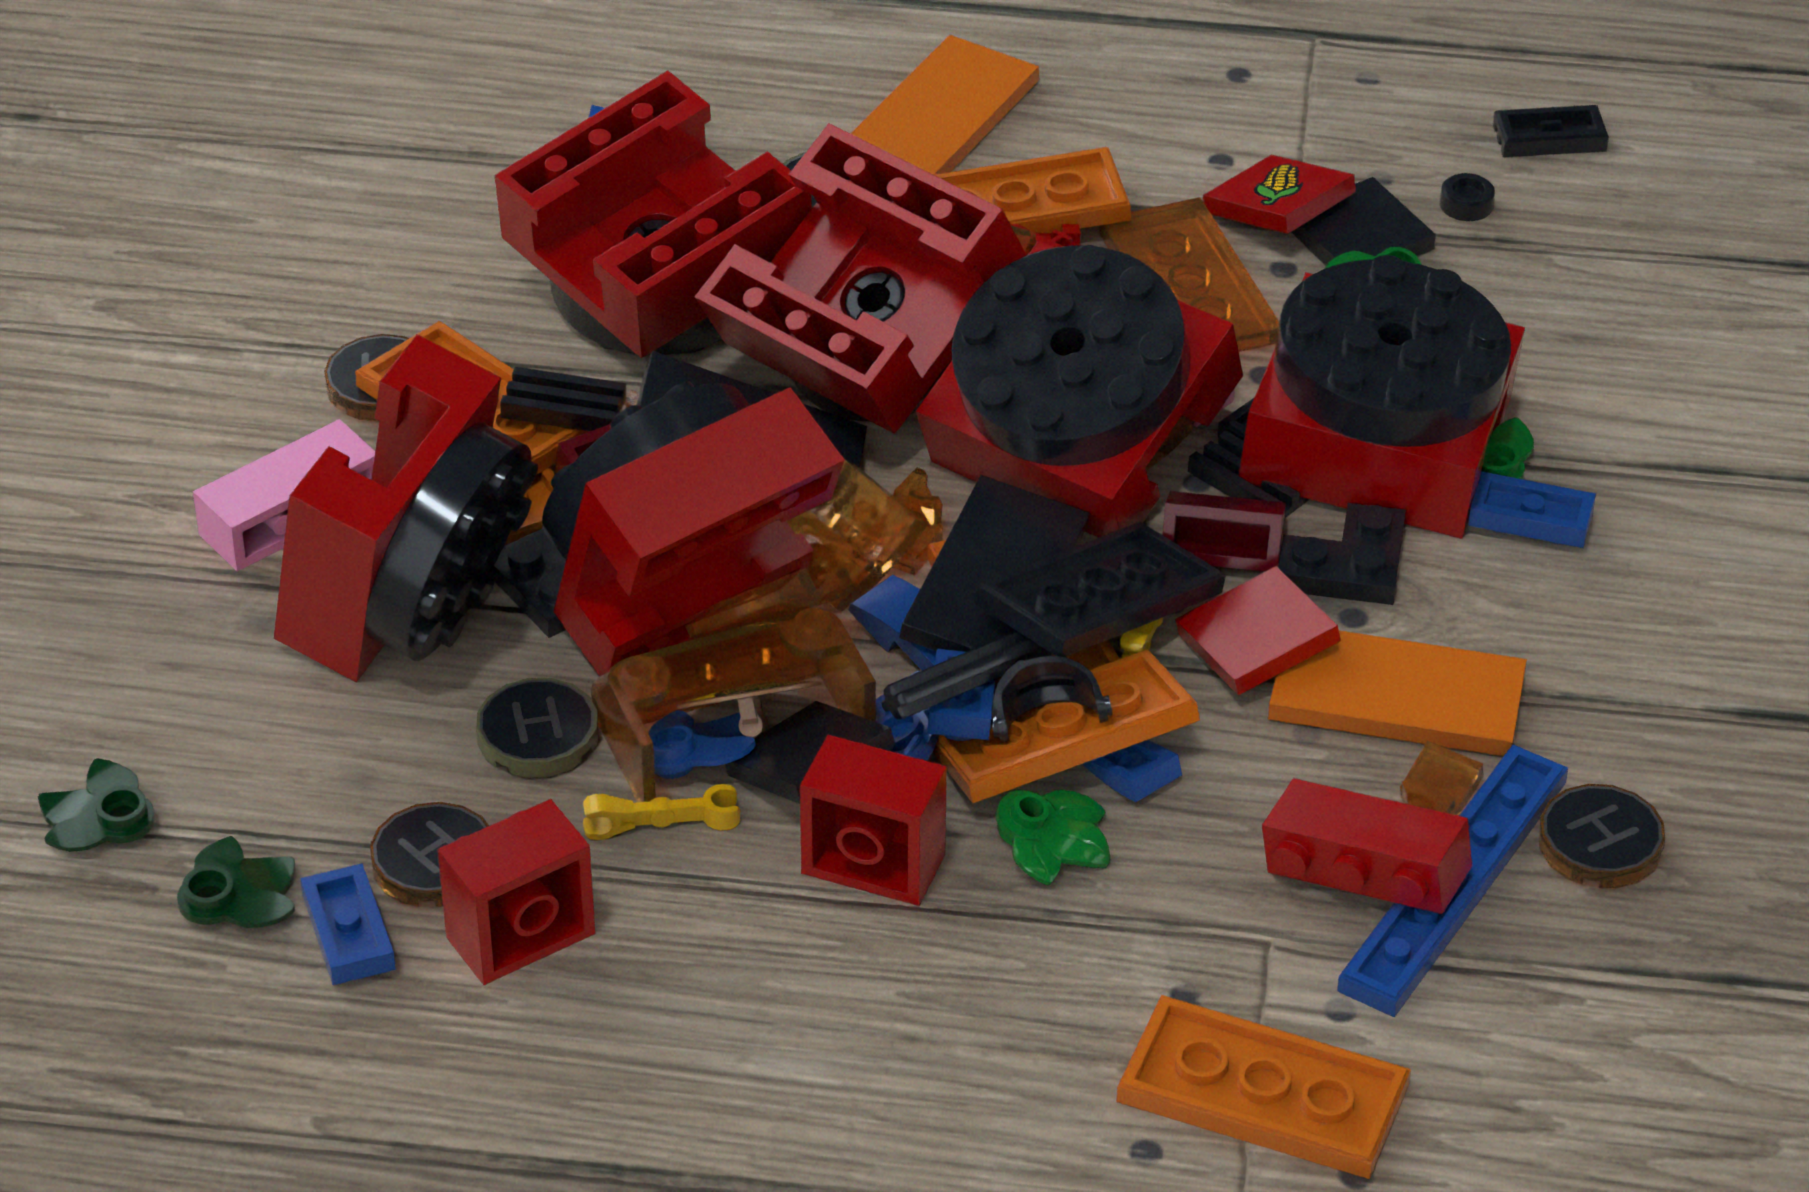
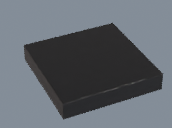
(1365, 223)
(790, 747)

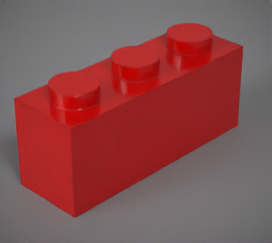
(1367, 845)

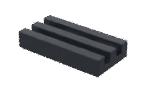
(1550, 131)
(562, 399)
(1229, 454)

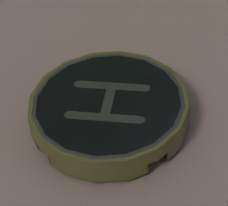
(537, 727)

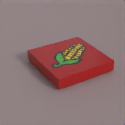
(1279, 193)

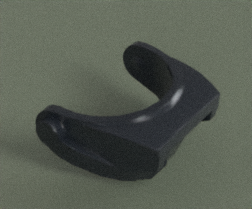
(1041, 683)

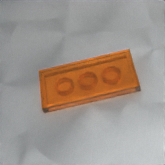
(1198, 266)

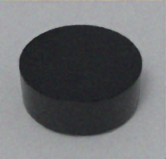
(1467, 197)

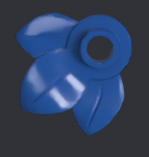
(684, 744)

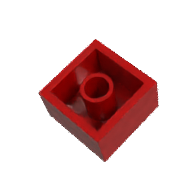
(873, 819)
(517, 891)

